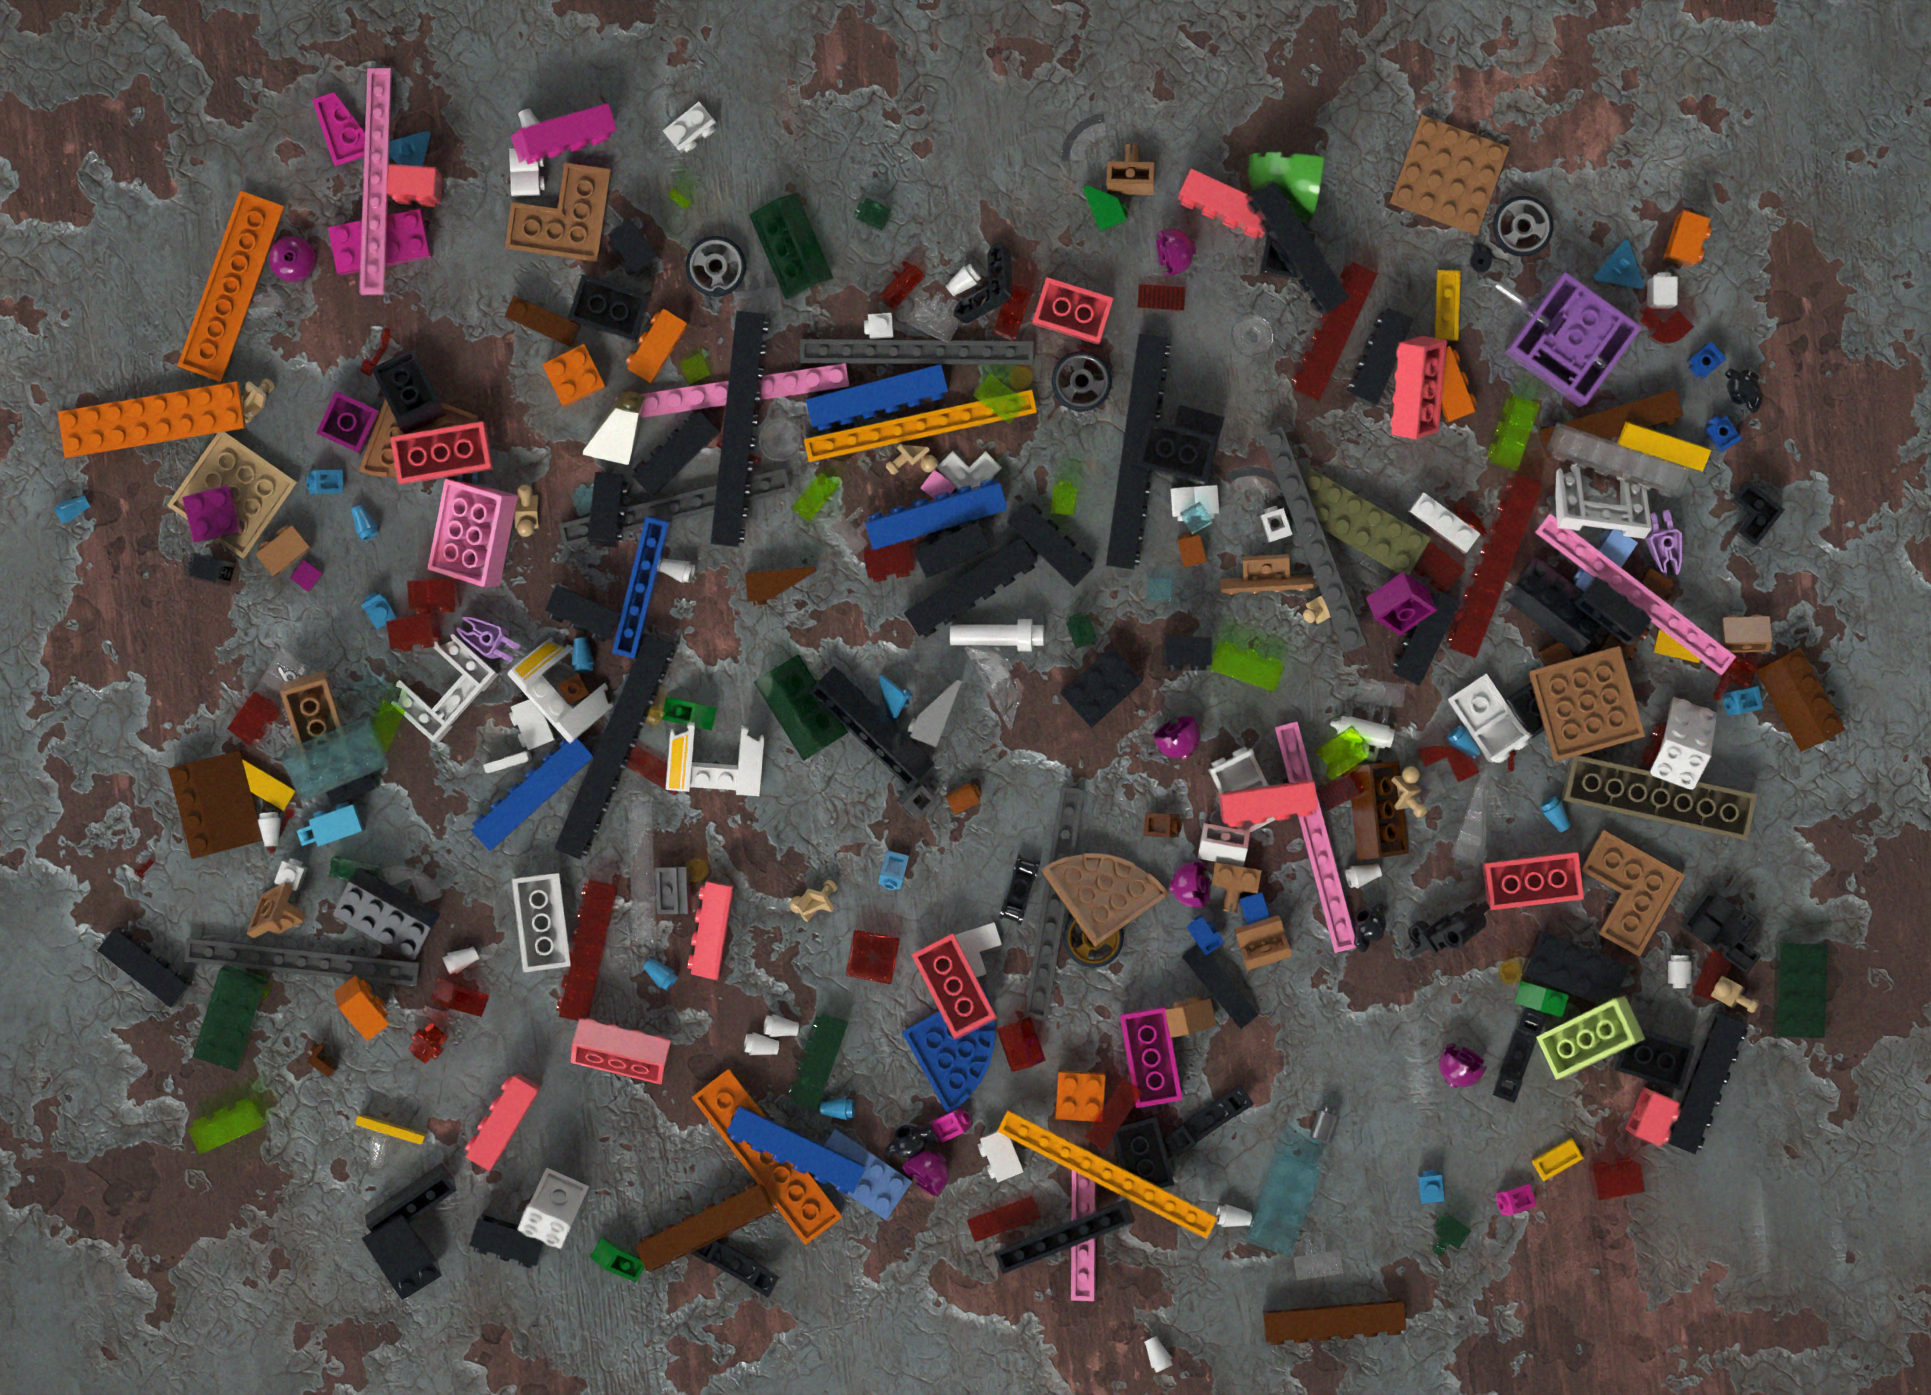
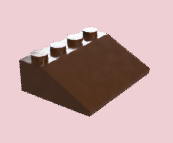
(215, 804)

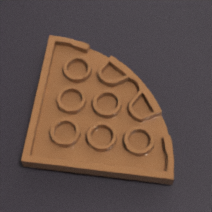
(379, 454)
(1103, 891)

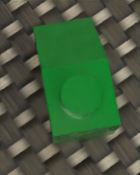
(1105, 208)
(686, 712)
(1541, 998)
(617, 1260)

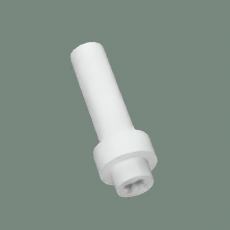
(1022, 635)

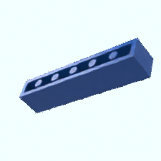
(877, 396)
(935, 514)
(641, 586)
(532, 793)
(795, 1149)

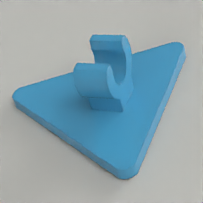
(410, 149)
(1621, 268)
(893, 697)

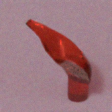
(1469, 518)

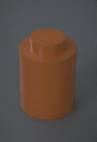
(963, 797)

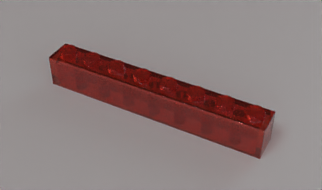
(1495, 565)

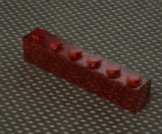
(1333, 334)
(588, 950)

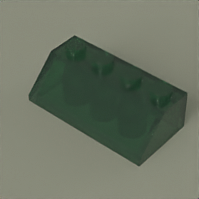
(791, 245)
(798, 711)

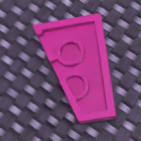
(340, 129)

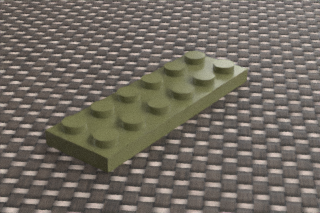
(1365, 525)

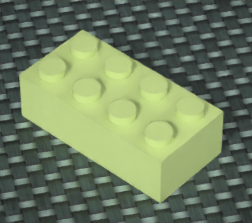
(1590, 1037)

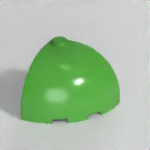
(1295, 177)

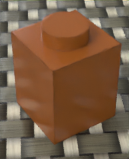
(1191, 550)

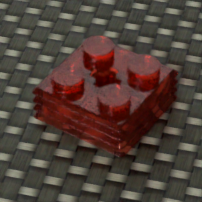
(885, 947)

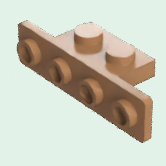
(1266, 574)

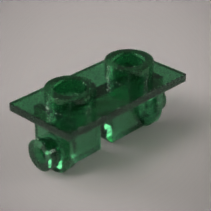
(345, 868)

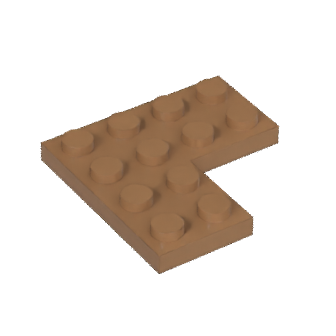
(574, 227)
(1643, 885)

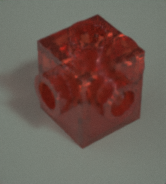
(427, 1043)

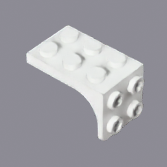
(1489, 719)
(1685, 743)
(1238, 774)
(553, 1208)

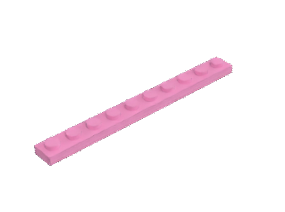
(375, 181)
(771, 387)
(1662, 614)
(1317, 843)

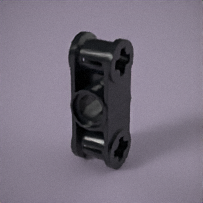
(1014, 902)

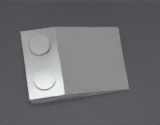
(932, 720)

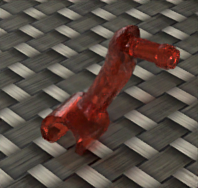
(384, 341)

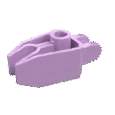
(1665, 544)
(490, 641)

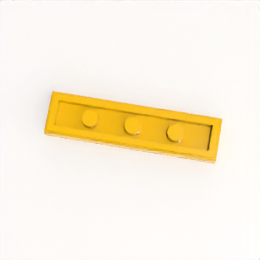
(1664, 446)

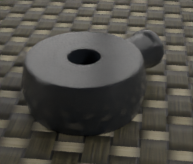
(1480, 255)

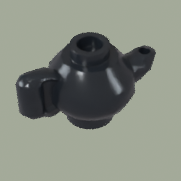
(1744, 388)
(1369, 926)
(911, 1141)

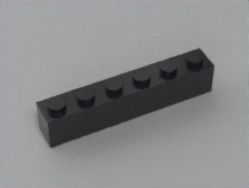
(1297, 247)
(970, 587)
(871, 727)
(1706, 1083)
(1064, 1236)

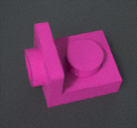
(952, 1124)
(1516, 1200)

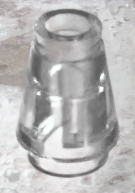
(378, 1148)

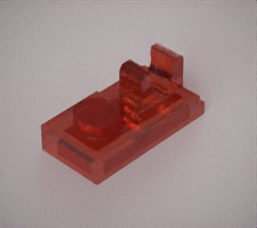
(902, 286)

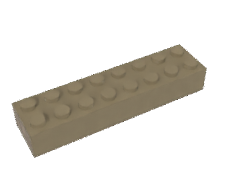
(1652, 798)

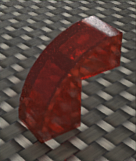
(1460, 765)

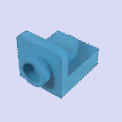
(325, 482)
(378, 609)
(1742, 701)
(893, 870)
(1431, 1186)

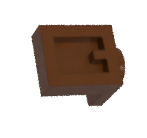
(574, 689)
(1162, 825)
(323, 1064)

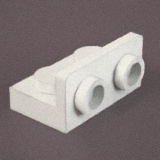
(690, 127)

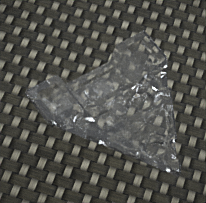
(998, 681)

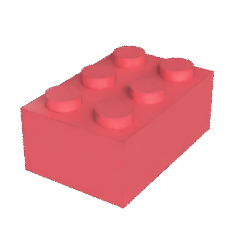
(414, 184)
(1072, 311)
(1653, 1117)

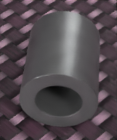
(1325, 1124)

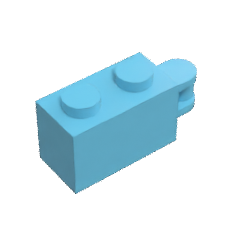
(332, 825)

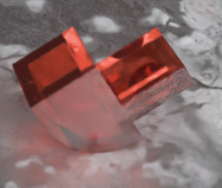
(1013, 313)
(1665, 332)

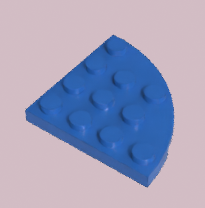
(951, 1064)

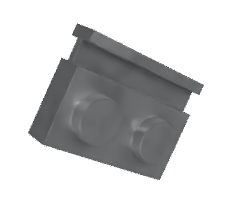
(673, 890)

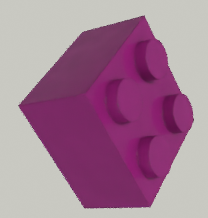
(348, 422)
(212, 514)
(1401, 603)

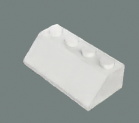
(540, 922)

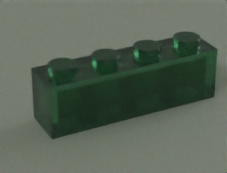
(819, 1060)

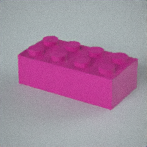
(562, 133)
(405, 241)
(1151, 1056)

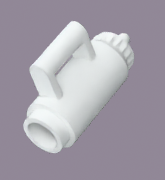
(1374, 733)

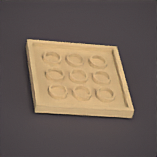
(256, 485)

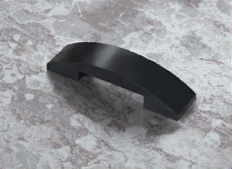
(1220, 986)
(1518, 1055)
(1208, 1120)
(739, 1266)

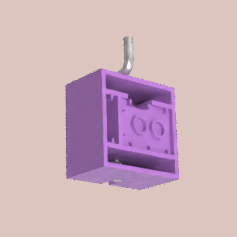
(1570, 338)

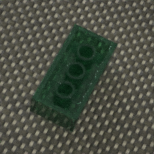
(1800, 989)
(230, 1018)

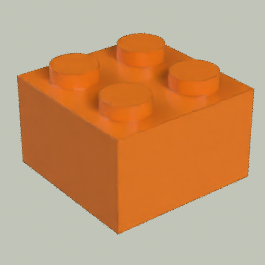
(1687, 239)
(574, 375)
(362, 1007)
(1079, 1095)

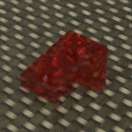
(1739, 672)

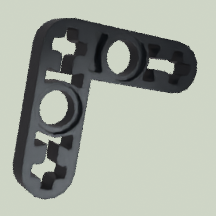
(996, 293)

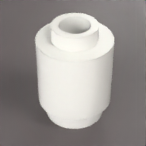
(1679, 971)

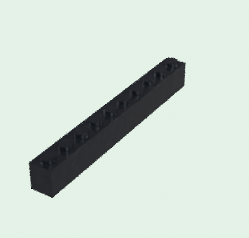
(738, 429)
(1132, 480)
(614, 746)

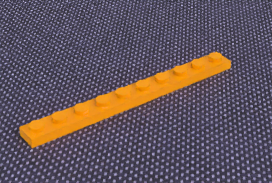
(907, 429)
(1107, 1174)

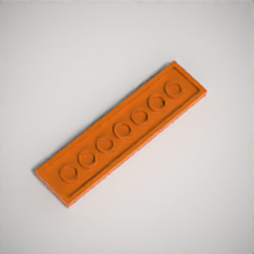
(231, 286)
(152, 419)
(792, 1192)

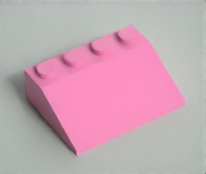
(472, 533)

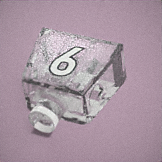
(283, 668)

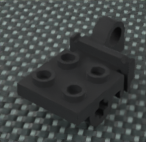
(1722, 927)
(1449, 931)

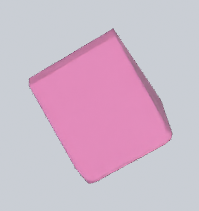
(937, 484)

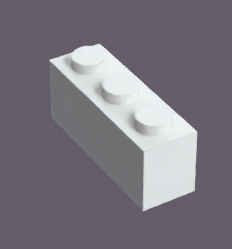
(1444, 523)

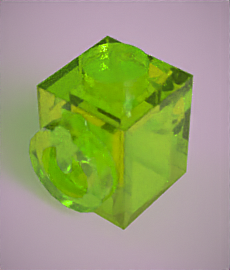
(1063, 498)

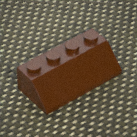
(1800, 699)
(1377, 823)

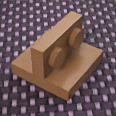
(275, 912)
(1263, 943)

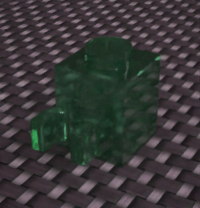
(872, 214)
(1081, 630)
(1450, 1231)

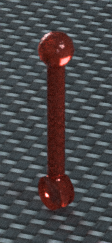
(288, 815)

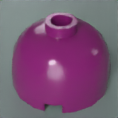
(1175, 251)
(303, 259)
(1179, 738)
(1190, 885)
(1461, 1067)
(929, 1171)

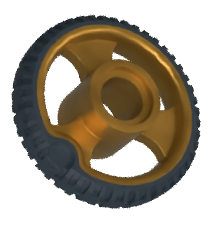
(1080, 953)

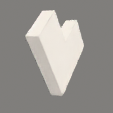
(961, 475)
(508, 762)
(978, 940)

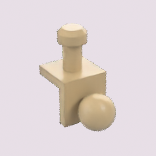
(255, 398)
(913, 455)
(526, 511)
(1316, 610)
(1409, 791)
(813, 901)
(1731, 994)

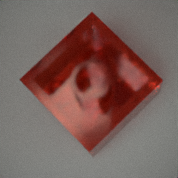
(434, 594)
(1616, 1179)

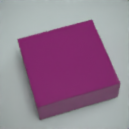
(306, 575)

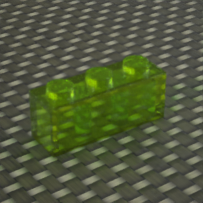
(1513, 433)
(1246, 666)
(226, 1125)

